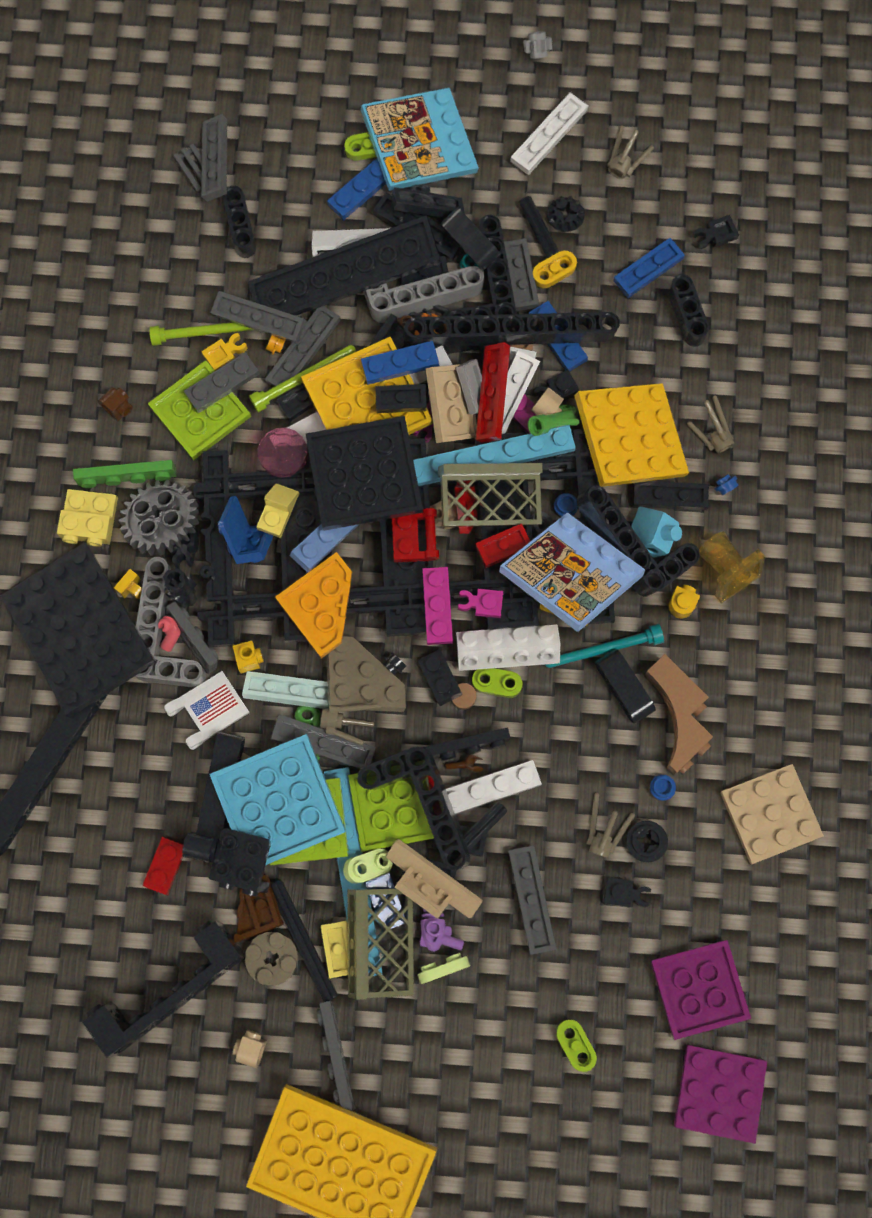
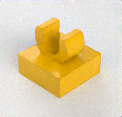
(128, 585)

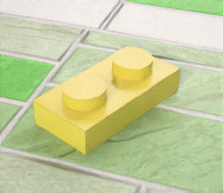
(336, 948)

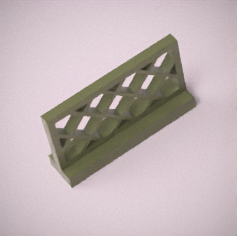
(487, 473)
(358, 944)

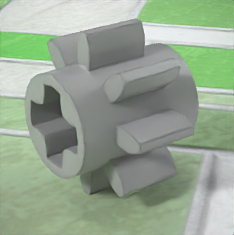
(537, 44)

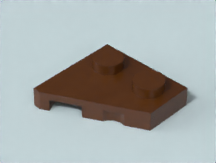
(257, 914)

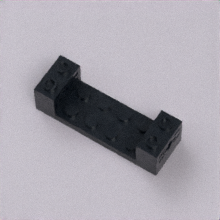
(113, 1031)

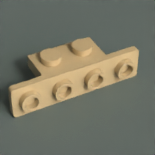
(429, 884)

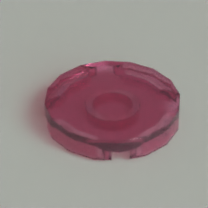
(282, 452)

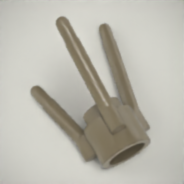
(620, 165)
(721, 438)
(332, 719)
(602, 843)

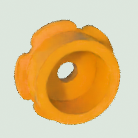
(275, 344)

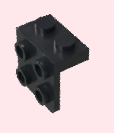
(240, 862)

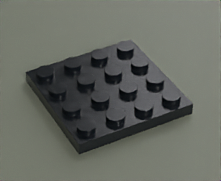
(364, 473)

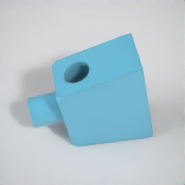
(656, 530)

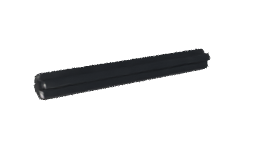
(303, 942)

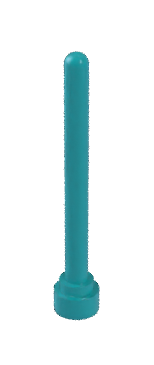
(651, 635)

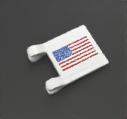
(211, 706)

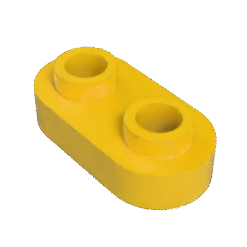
(553, 270)

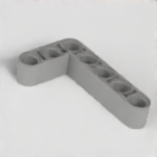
(414, 292)
(158, 607)

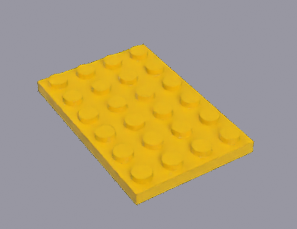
(338, 1161)

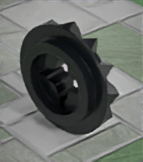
(556, 217)
(656, 834)

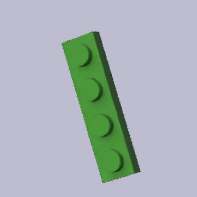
(115, 474)

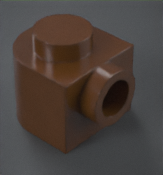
(116, 403)

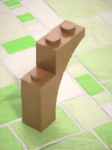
(683, 700)

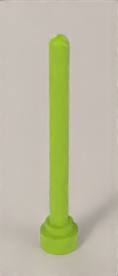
(160, 335)
(262, 398)

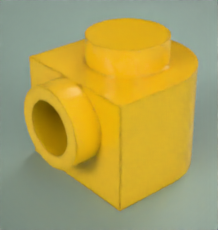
(683, 601)
(247, 656)

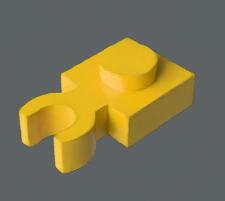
(220, 353)

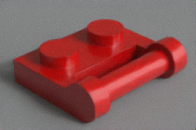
(406, 537)

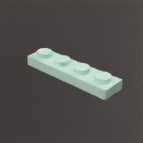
(286, 690)

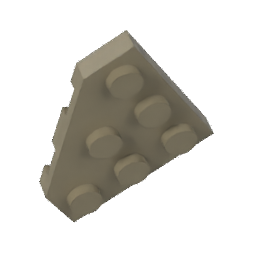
(361, 679)

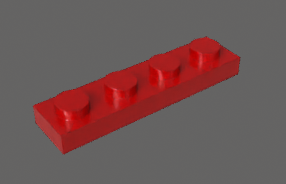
(493, 392)

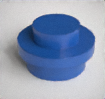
(726, 484)
(565, 504)
(662, 787)

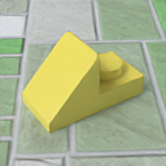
(277, 510)

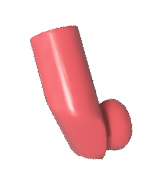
(172, 632)

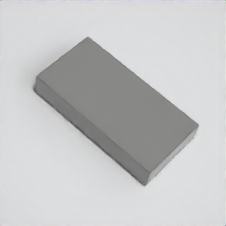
(470, 381)

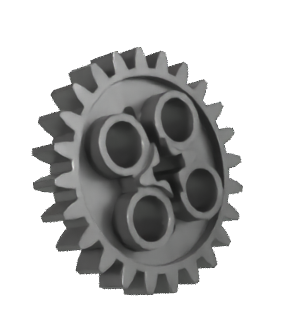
(159, 517)

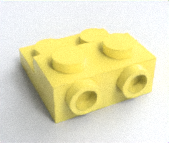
(87, 517)

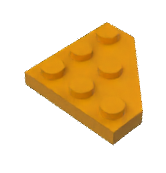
(320, 603)

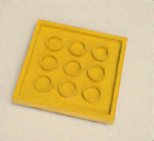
(346, 399)
(631, 434)

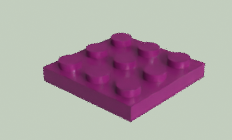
(700, 990)
(720, 1094)

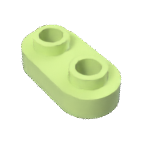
(369, 864)
(432, 972)

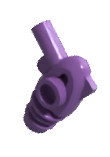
(437, 934)

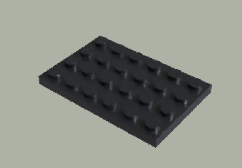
(78, 629)

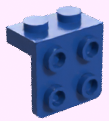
(243, 541)

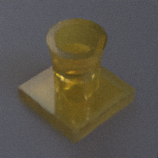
(733, 569)

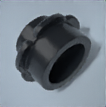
(394, 664)

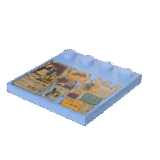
(572, 571)

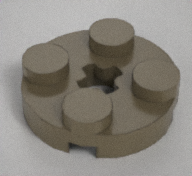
(257, 953)

